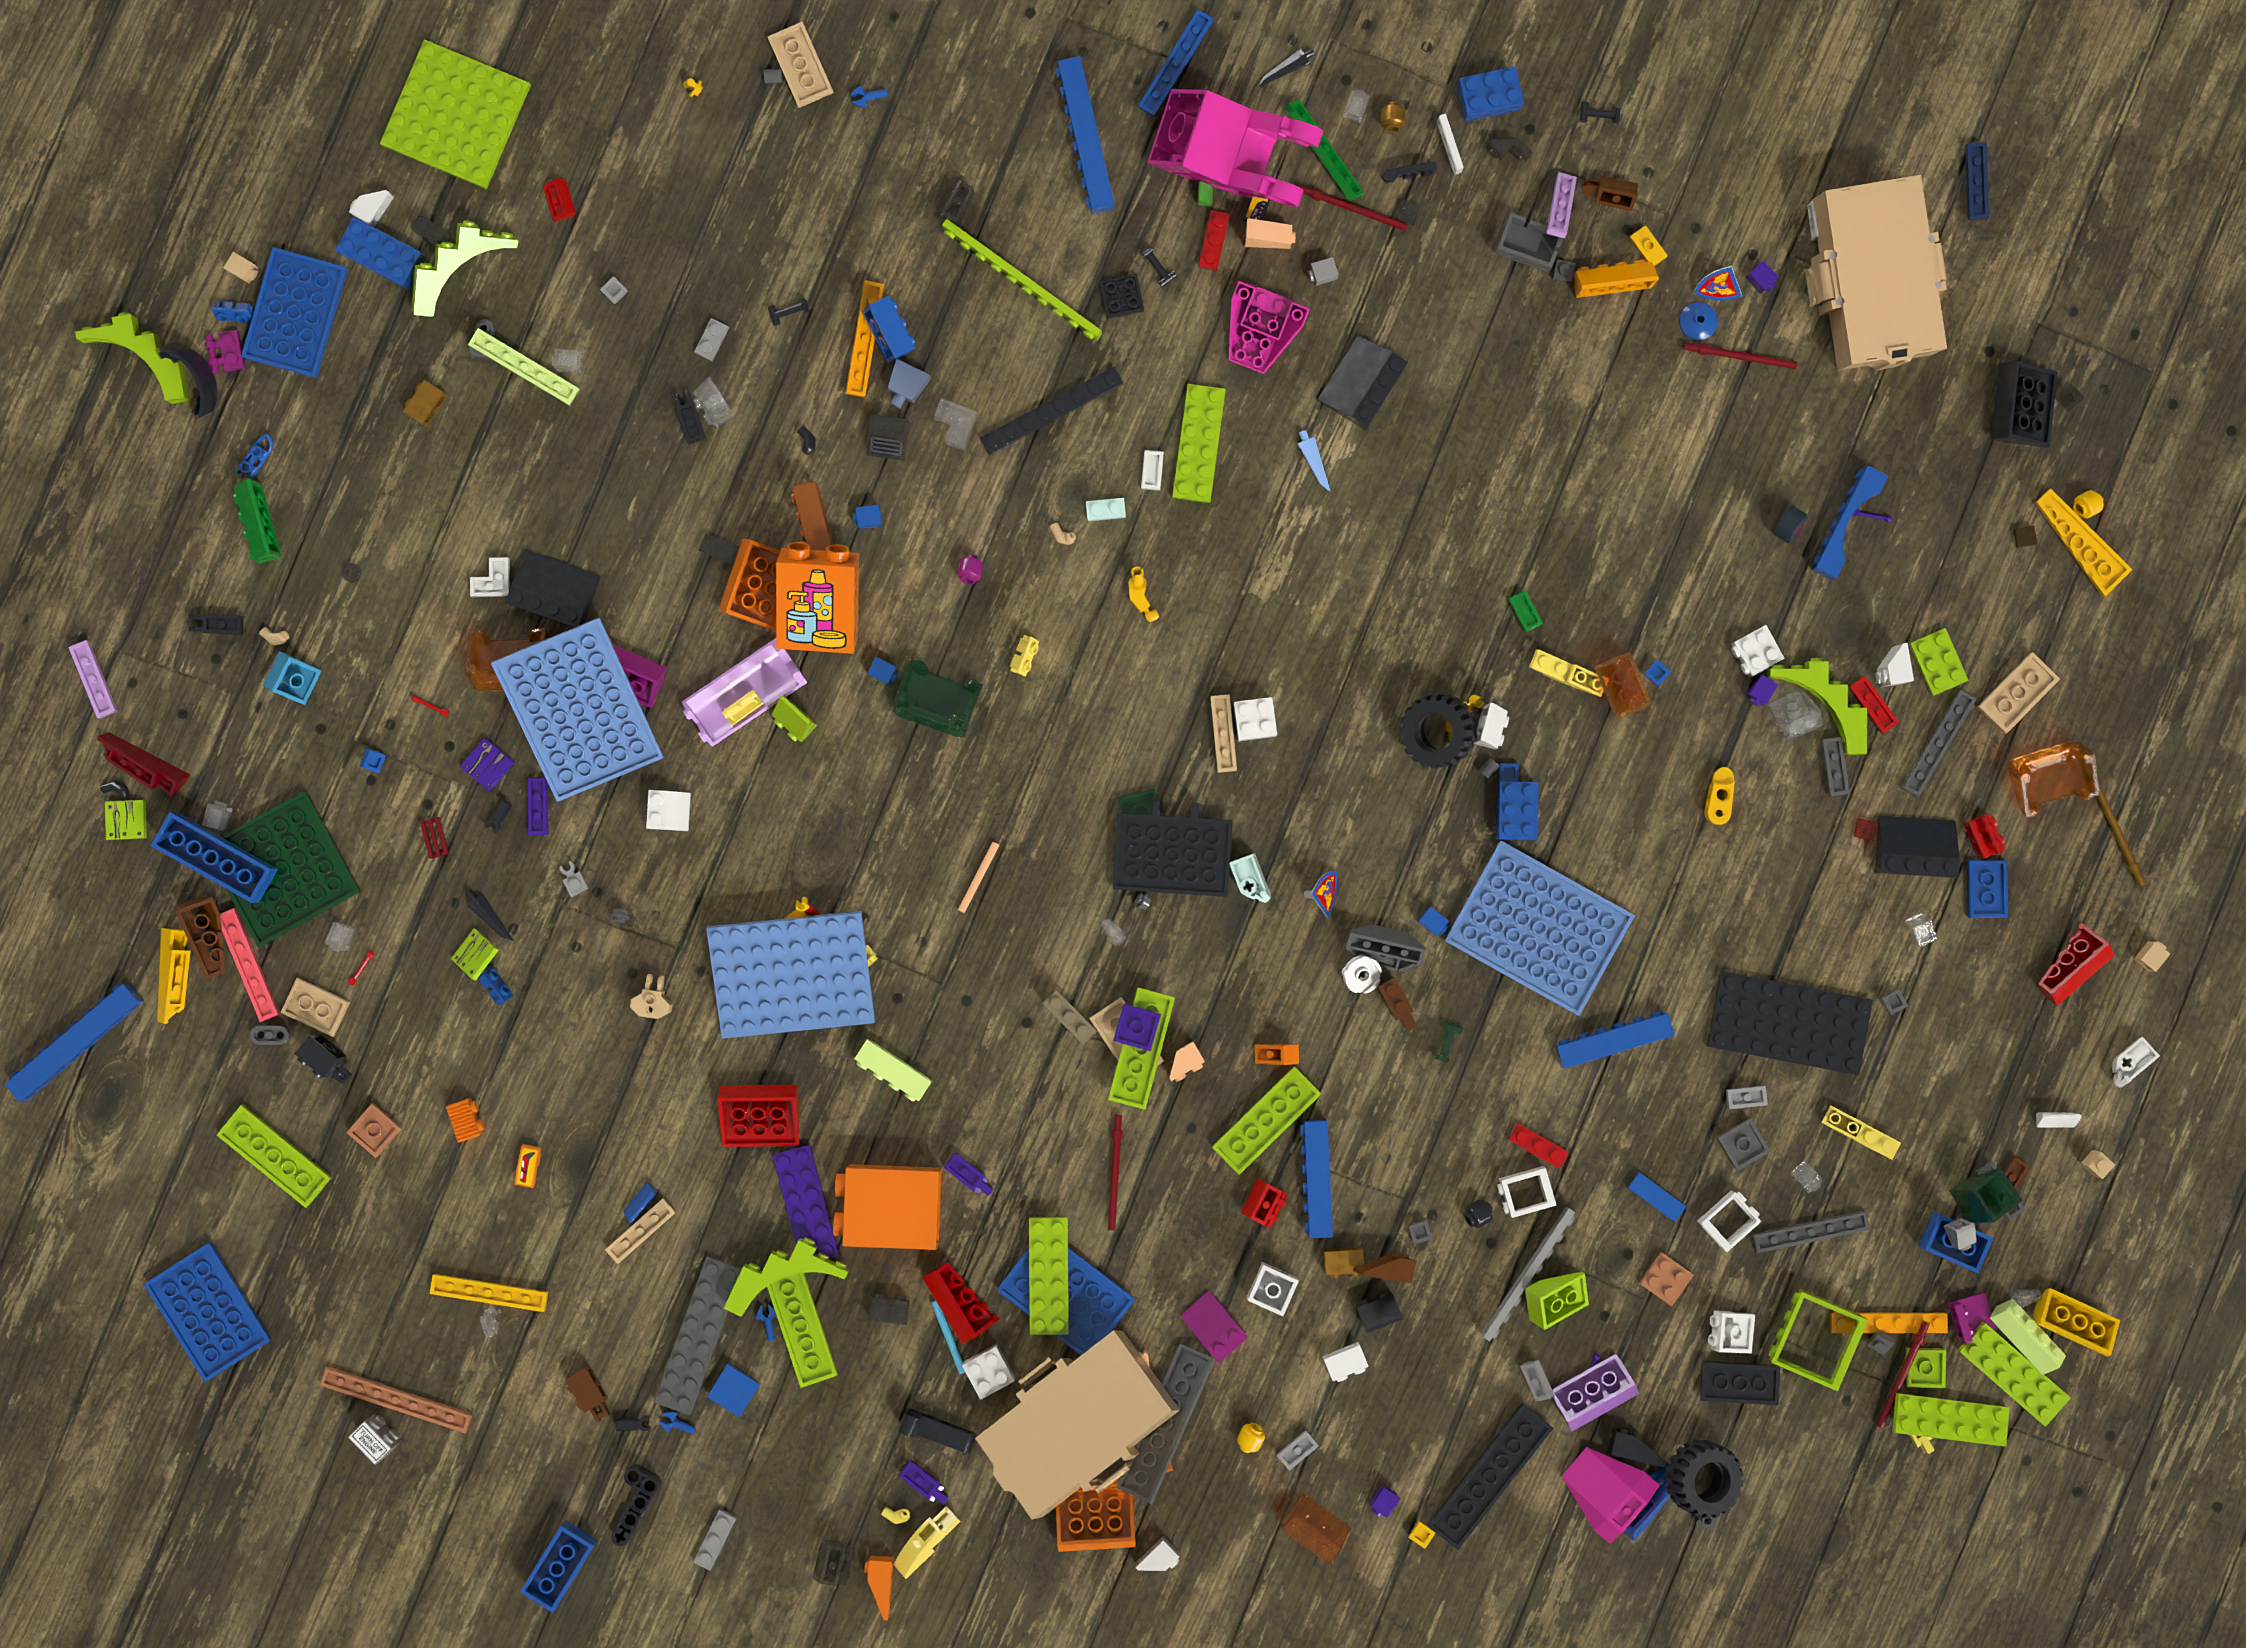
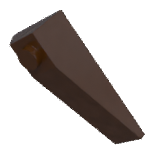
(203, 928)

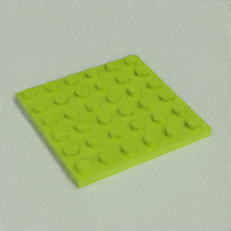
(455, 114)

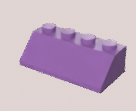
(1594, 1392)

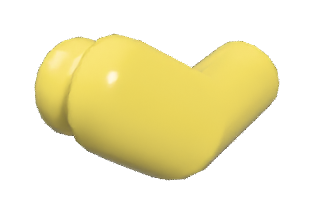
(896, 1517)

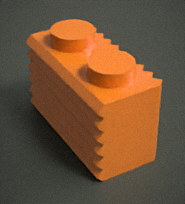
(465, 1119)

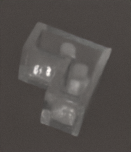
(960, 421)

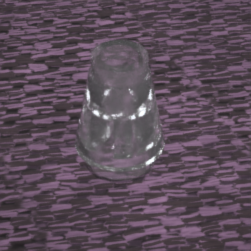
(1113, 932)
(2025, 1297)

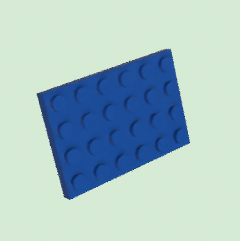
(294, 312)
(1093, 1300)
(208, 1312)

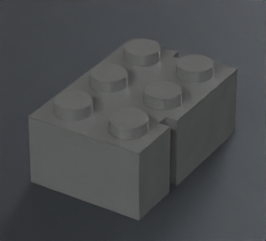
(1529, 244)

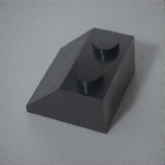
(1378, 1311)

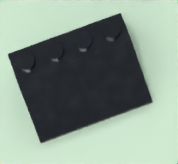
(1362, 382)
(2024, 404)
(553, 590)
(1917, 847)

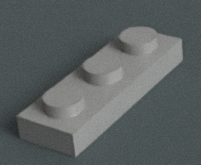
(715, 1539)

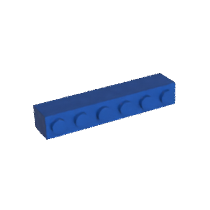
(1614, 1040)
(1317, 1178)

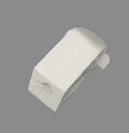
(2138, 1055)

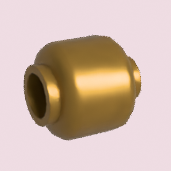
(1393, 117)

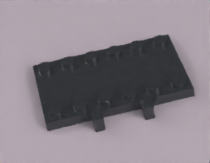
(1172, 853)

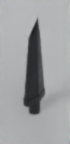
(1294, 62)
(482, 908)

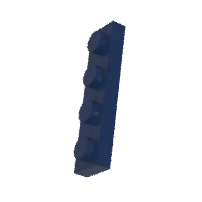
(1977, 181)

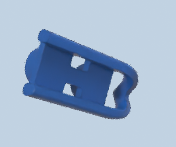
(257, 453)

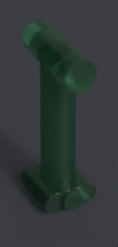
(1452, 1029)

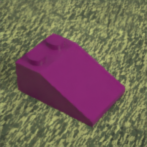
(1214, 1326)

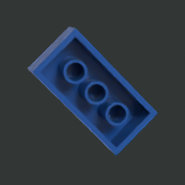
(380, 253)
(559, 1566)

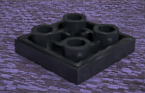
(1121, 296)

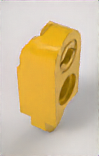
(1723, 780)

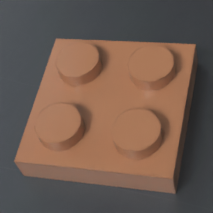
(374, 1130)
(1666, 1279)

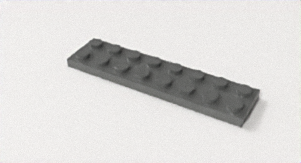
(698, 1336)
(1184, 1385)

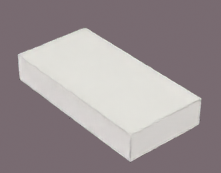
(1152, 470)

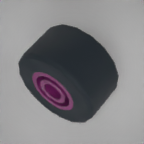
(1790, 524)

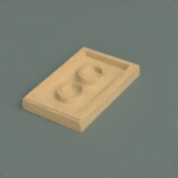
(315, 1007)

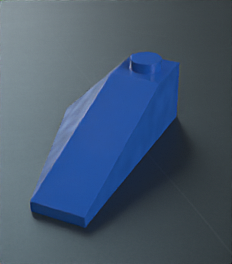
(1647, 1514)

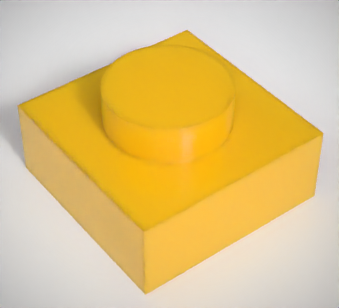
(1421, 1534)

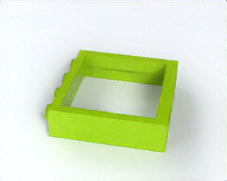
(1848, 1350)

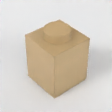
(241, 268)
(2152, 956)
(2097, 1164)

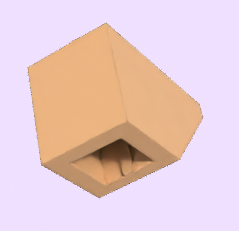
(1186, 1059)

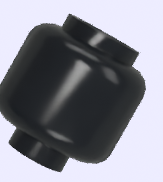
(1478, 1214)

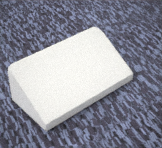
(2057, 1119)

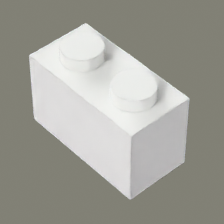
(1345, 1362)

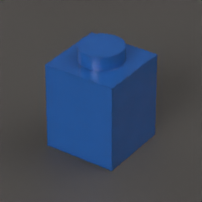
(868, 517)
(883, 671)
(1433, 921)

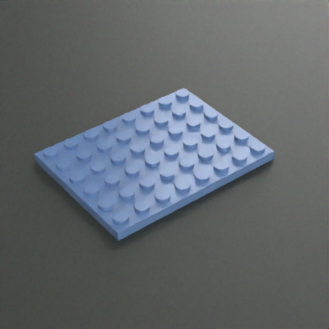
(577, 709)
(1539, 928)
(791, 974)

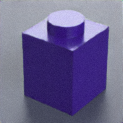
(1762, 278)
(1761, 690)
(1384, 1501)

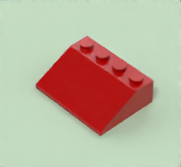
(759, 1115)

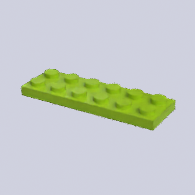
(1199, 443)
(1138, 1066)
(1266, 1120)
(274, 1156)
(1048, 1275)
(802, 1329)
(2014, 1374)
(1950, 1419)

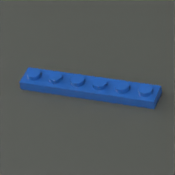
(1175, 63)

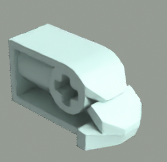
(1249, 870)

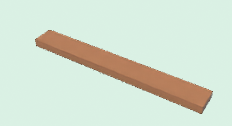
(396, 1399)

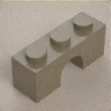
(1069, 1017)

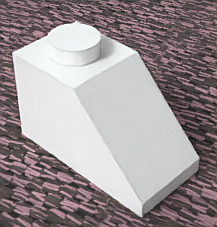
(371, 206)
(1159, 1557)

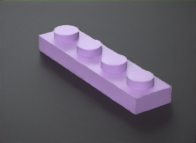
(1561, 205)
(93, 679)

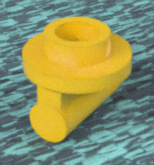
(694, 87)

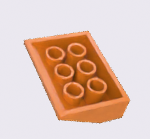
(752, 585)
(1096, 1520)

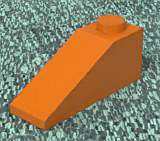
(880, 1580)

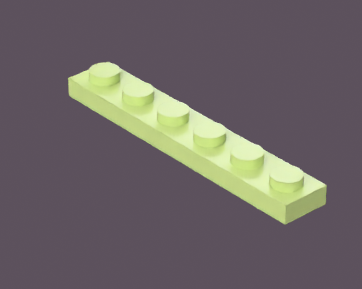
(523, 366)

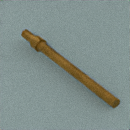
(2133, 866)

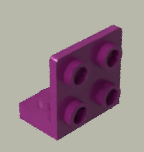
(1969, 1314)

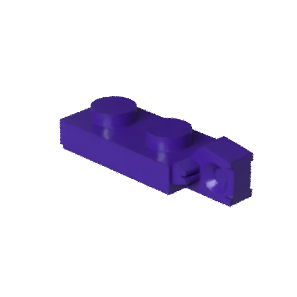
(968, 1174)
(923, 1482)

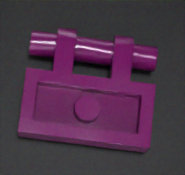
(230, 349)

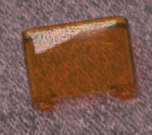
(483, 651)
(2053, 775)

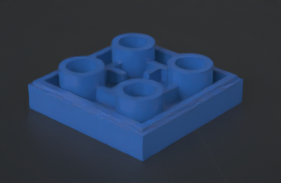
(733, 1390)

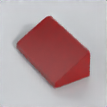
(559, 199)

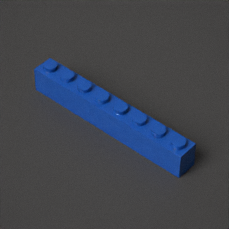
(1086, 135)
(74, 1042)

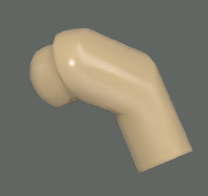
(276, 638)

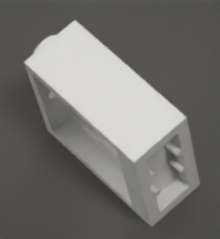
(1545, 1187)
(1727, 1244)

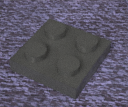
(1743, 1144)

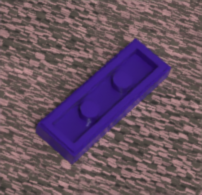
(538, 806)

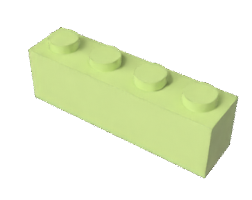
(892, 1069)
(2028, 1336)

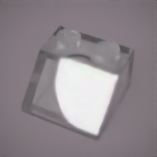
(713, 403)
(1795, 714)

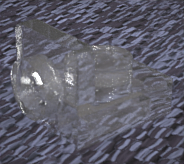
(1922, 929)
(1807, 1177)
(489, 1325)

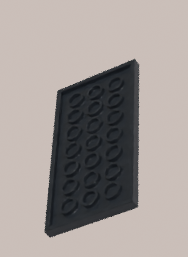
(1789, 1023)

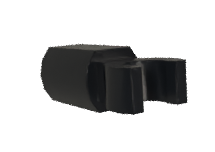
(499, 815)
(632, 1424)

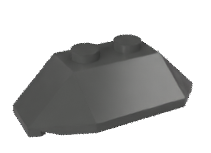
(1389, 947)

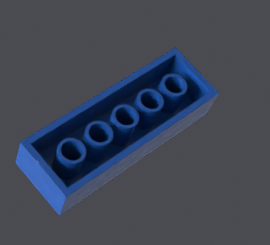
(214, 857)

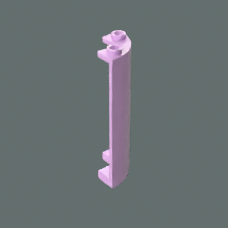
(766, 671)

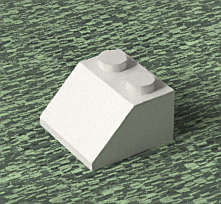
(1895, 667)
(668, 810)

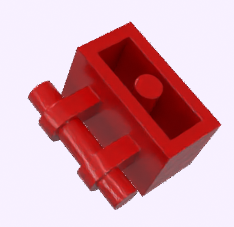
(1985, 836)
(1264, 1203)

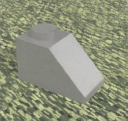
(1961, 1234)

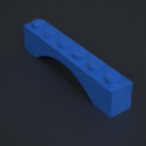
(1832, 556)

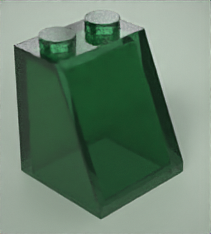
(1986, 1196)

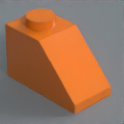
(1277, 1054)

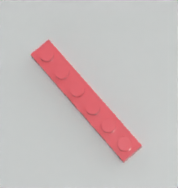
(248, 965)

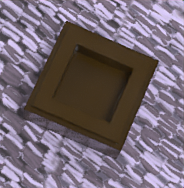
(2025, 536)

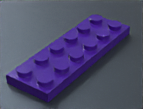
(805, 1198)

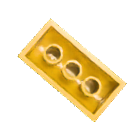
(2076, 1321)

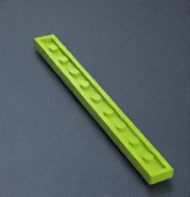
(1027, 284)

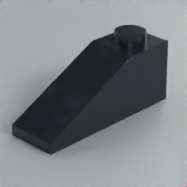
(1629, 1446)

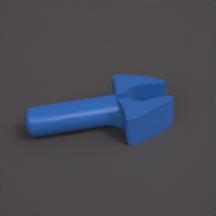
(867, 96)
(767, 1320)
(676, 1423)

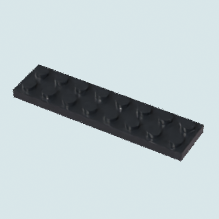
(1490, 1476)

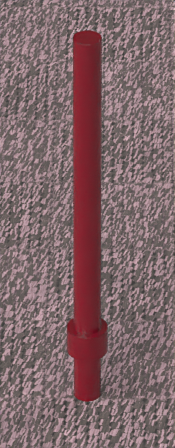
(1318, 194)
(1703, 349)
(1116, 1134)
(1918, 1340)

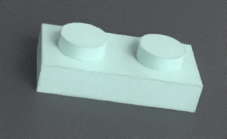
(1105, 509)

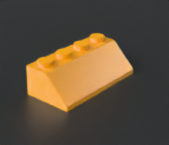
(1615, 278)

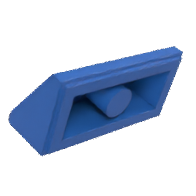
(639, 1202)

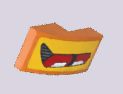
(527, 1166)

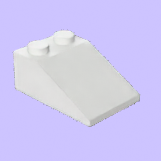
(1491, 726)

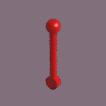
(444, 712)
(352, 981)

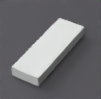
(1450, 144)

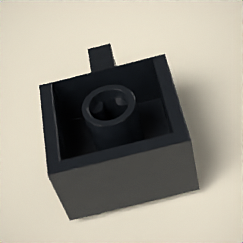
(323, 1058)

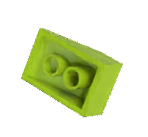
(793, 719)
(1556, 1298)

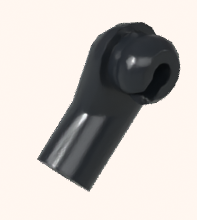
(809, 440)
(116, 786)

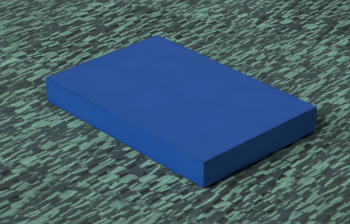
(1987, 889)

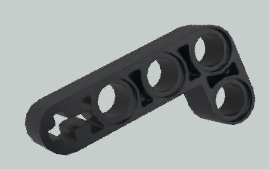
(937, 1430)
(634, 1508)

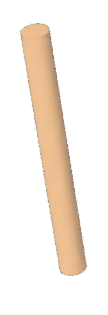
(978, 877)

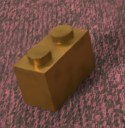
(425, 403)
(1342, 1261)

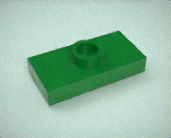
(1525, 611)

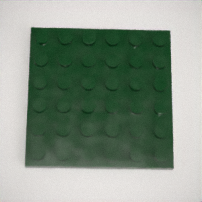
(308, 863)

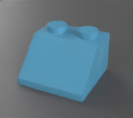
(291, 678)

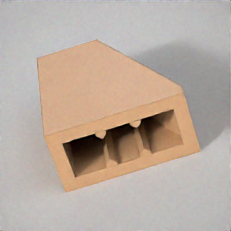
(1268, 234)

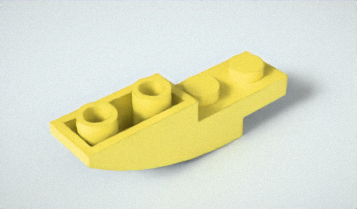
(1566, 673)
(1861, 1132)
(923, 1540)

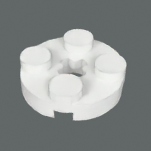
(1354, 967)

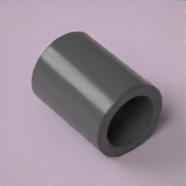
(773, 76)
(1488, 768)

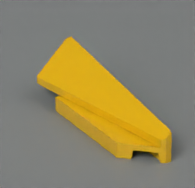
(172, 973)

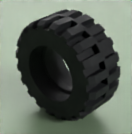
(1415, 738)
(1725, 1482)

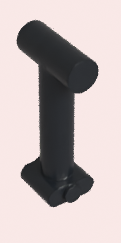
(1585, 112)
(1166, 277)
(776, 314)

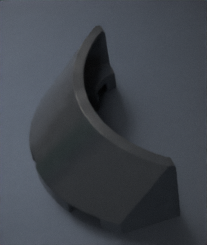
(200, 372)

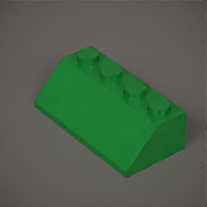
(257, 521)

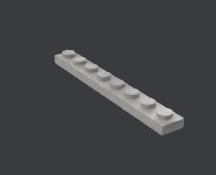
(1524, 1280)

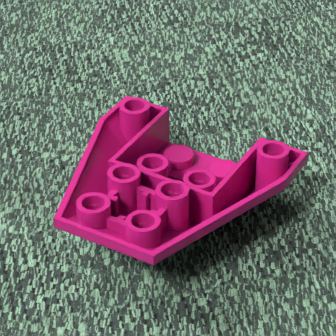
(1262, 325)
(1608, 1491)

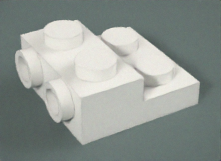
(1757, 651)
(1731, 1332)

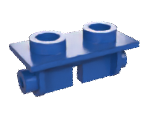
(226, 312)
(500, 991)

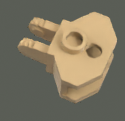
(653, 998)

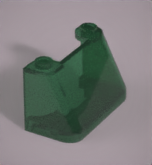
(936, 700)

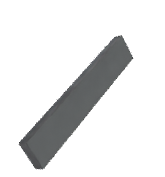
(1938, 743)
(1810, 1231)

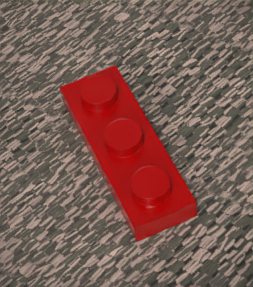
(1214, 240)
(1876, 707)
(1538, 1145)

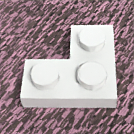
(496, 584)

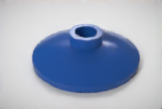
(1690, 325)

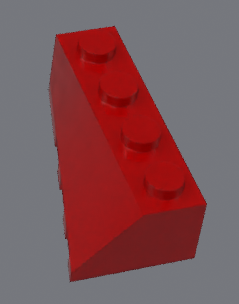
(2075, 964)
(959, 1303)

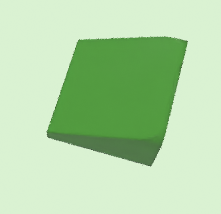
(1205, 194)

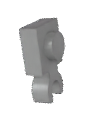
(574, 882)

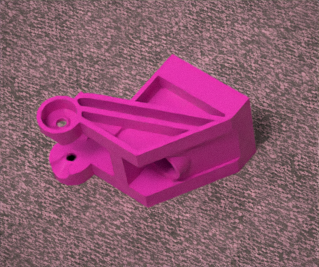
(1227, 144)

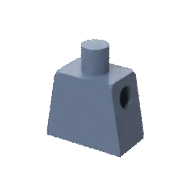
(906, 383)

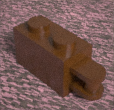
(1612, 192)
(1397, 1002)
(588, 1392)

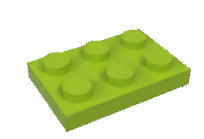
(1938, 662)

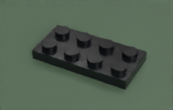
(1740, 1383)

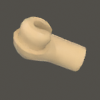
(1062, 537)

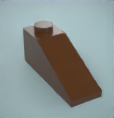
(1389, 1267)

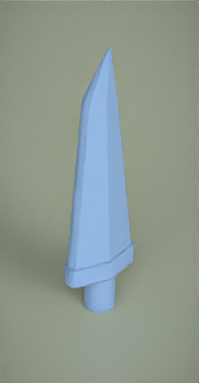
(1311, 453)

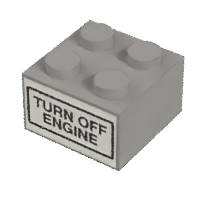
(375, 1438)

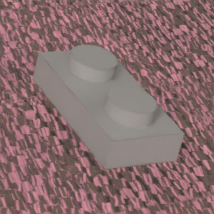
(711, 340)
(1746, 1097)
(1537, 1380)
(1297, 1450)

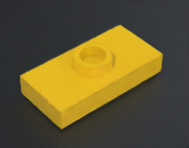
(1648, 246)

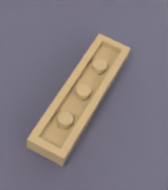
(1223, 733)
(640, 1230)

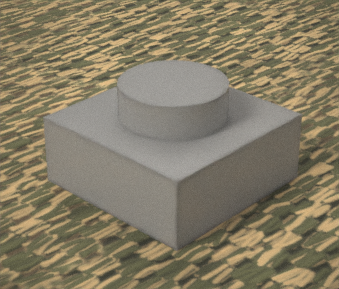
(614, 290)

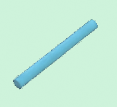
(948, 1336)

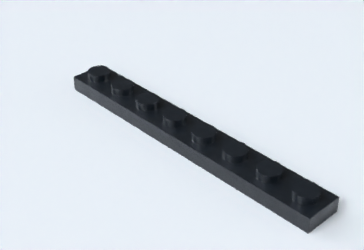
(1051, 410)

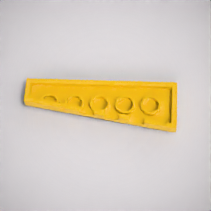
(2089, 550)

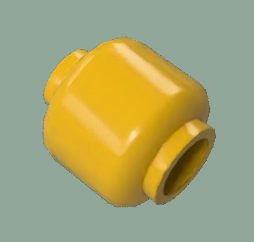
(2088, 504)
(1251, 1437)

